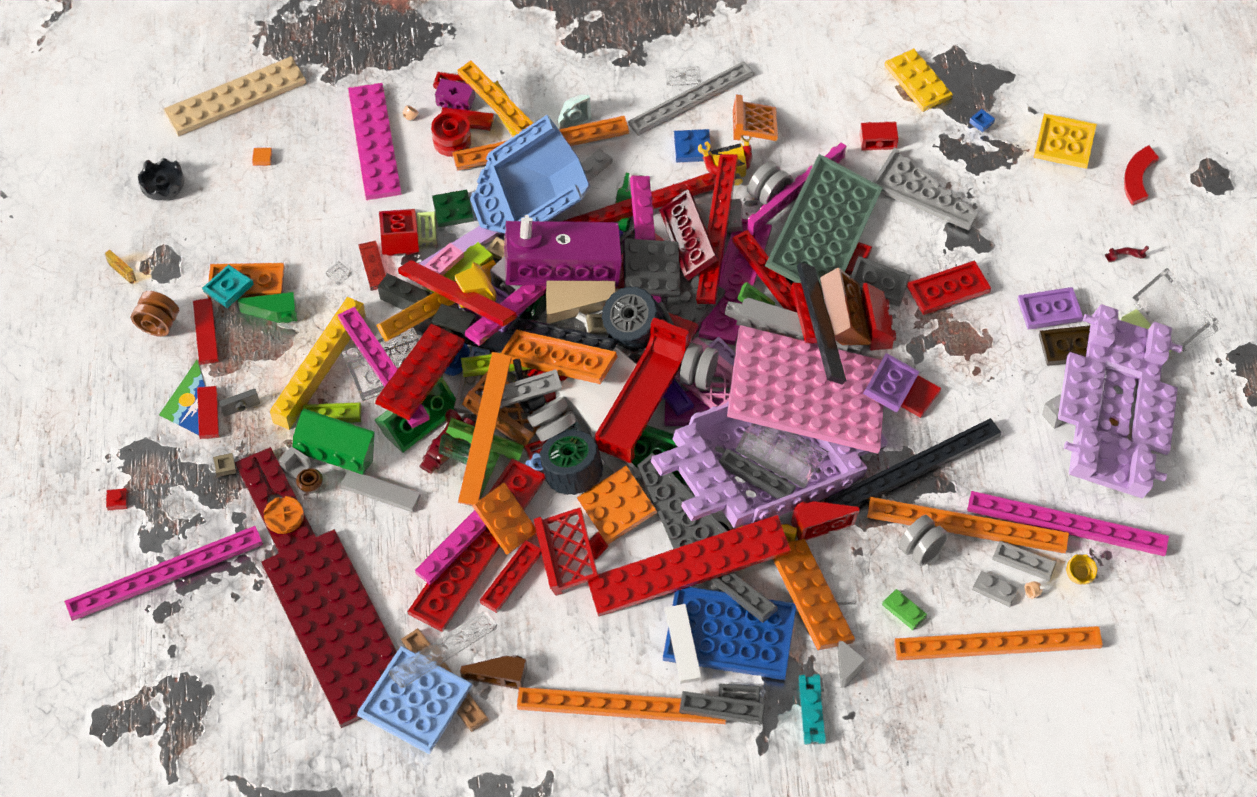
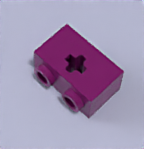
(454, 95)

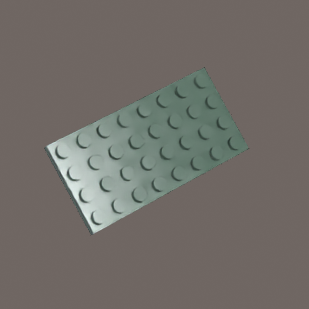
(824, 221)

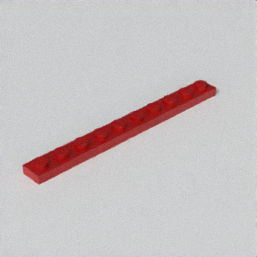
(660, 197)
(718, 226)

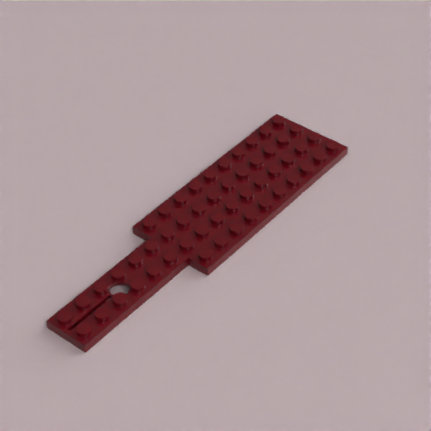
(321, 599)

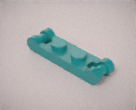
(811, 709)

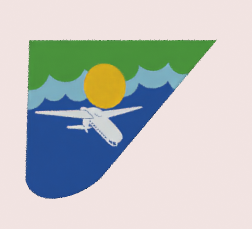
(183, 404)

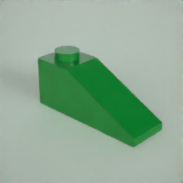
(273, 307)

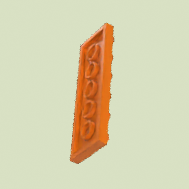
(566, 357)
(813, 597)

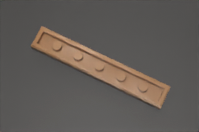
(469, 710)

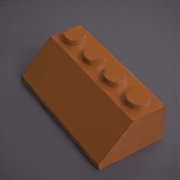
(845, 308)

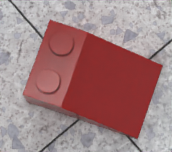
(398, 232)
(819, 518)

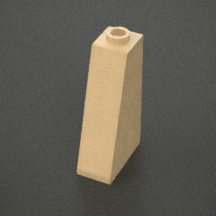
(567, 298)

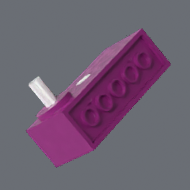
(561, 252)

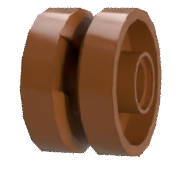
(154, 313)

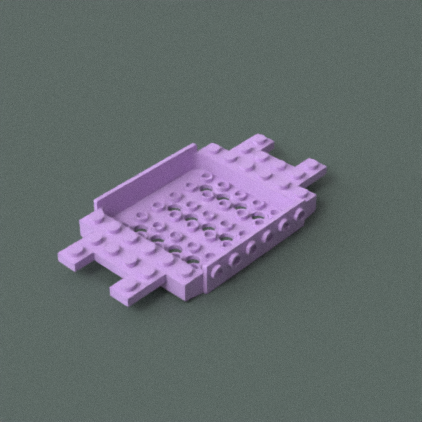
(719, 489)

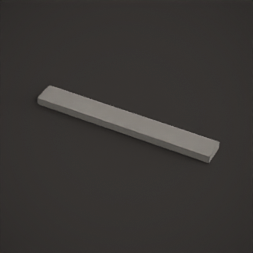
(690, 98)

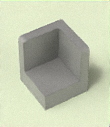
(294, 462)

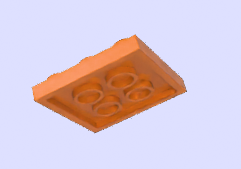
(617, 505)

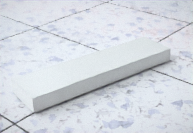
(682, 644)

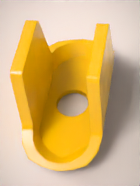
(476, 281)

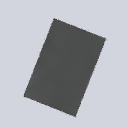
(884, 278)

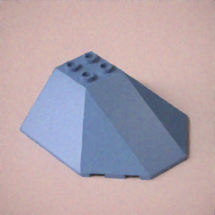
(529, 176)

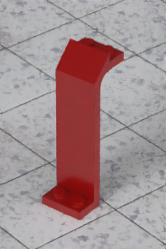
(643, 390)

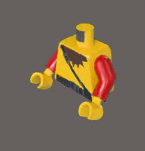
(744, 157)

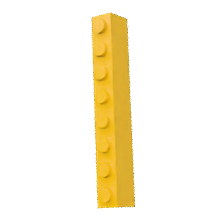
(313, 368)

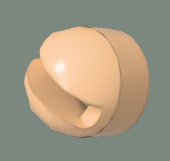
(410, 112)
(1033, 589)

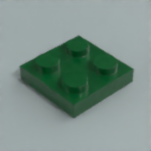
(452, 208)

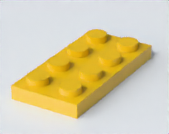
(918, 80)

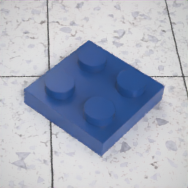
(687, 144)

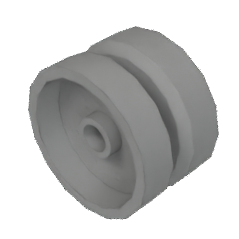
(768, 182)
(699, 366)
(552, 419)
(923, 540)

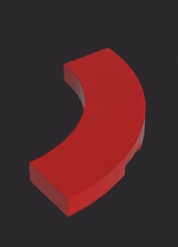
(1134, 173)

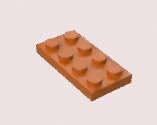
(266, 277)

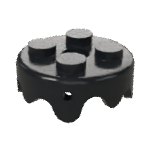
(162, 170)

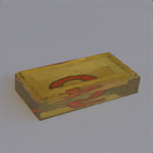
(120, 267)

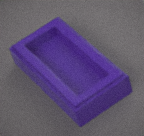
(678, 399)

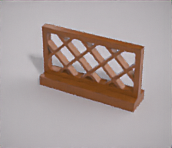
(511, 428)

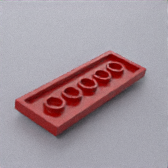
(419, 372)

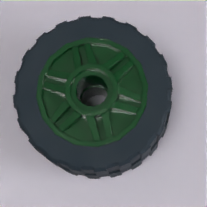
(571, 462)

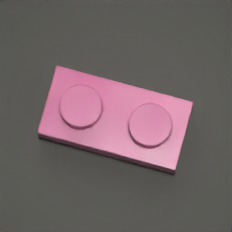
(445, 259)

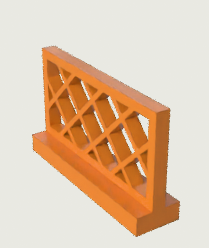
(741, 120)

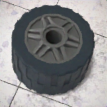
(629, 316)

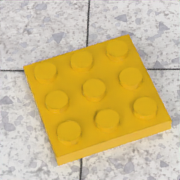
(1065, 140)

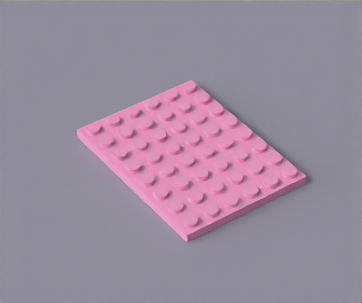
(785, 388)

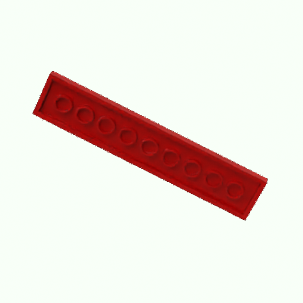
(689, 565)
(442, 598)

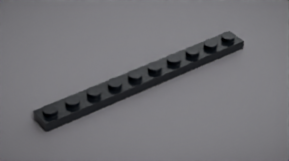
(917, 465)

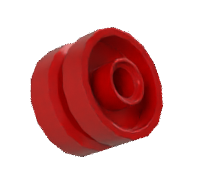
(450, 133)

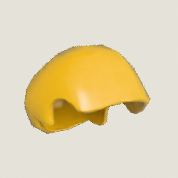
(1081, 569)

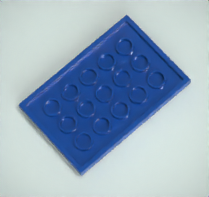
(732, 637)

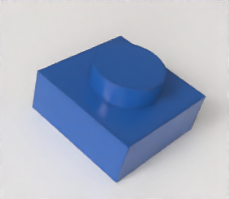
(982, 120)

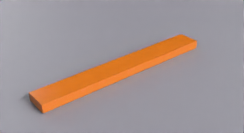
(484, 429)

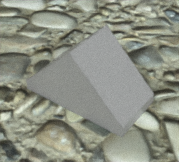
(849, 663)

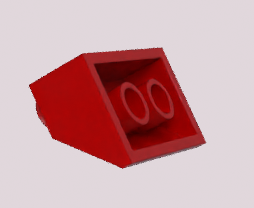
(878, 318)

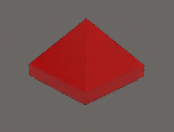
(598, 545)

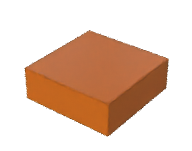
(262, 156)

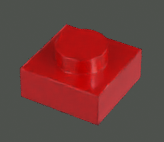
(117, 499)

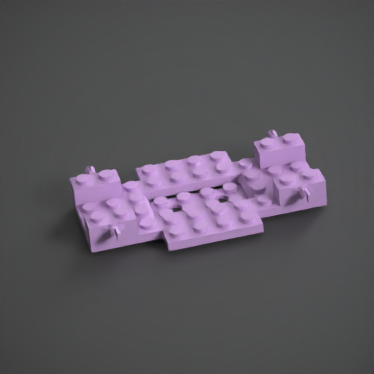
(1118, 357)

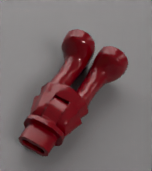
(433, 459)

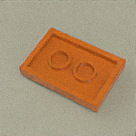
(505, 518)

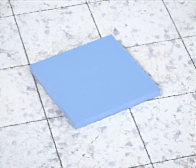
(418, 710)

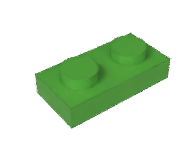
(749, 291)
(904, 609)

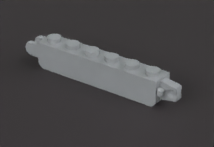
(773, 320)

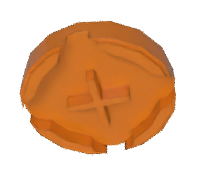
(283, 515)

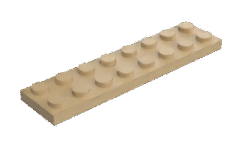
(234, 96)

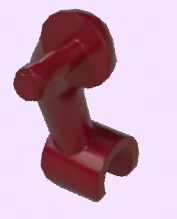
(1138, 253)

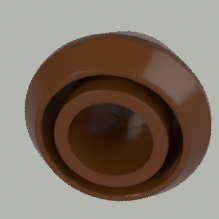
(309, 480)

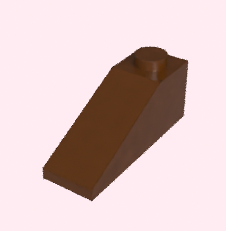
(499, 671)

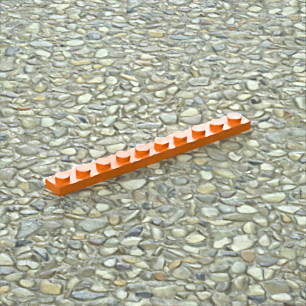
(574, 136)
(971, 525)
(998, 643)
(606, 705)

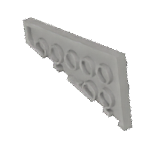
(918, 189)

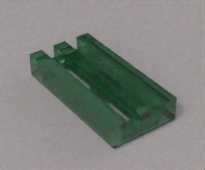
(456, 446)

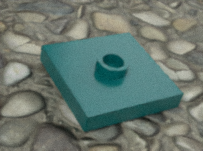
(227, 286)

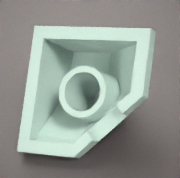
(575, 112)

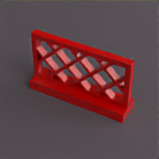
(549, 555)

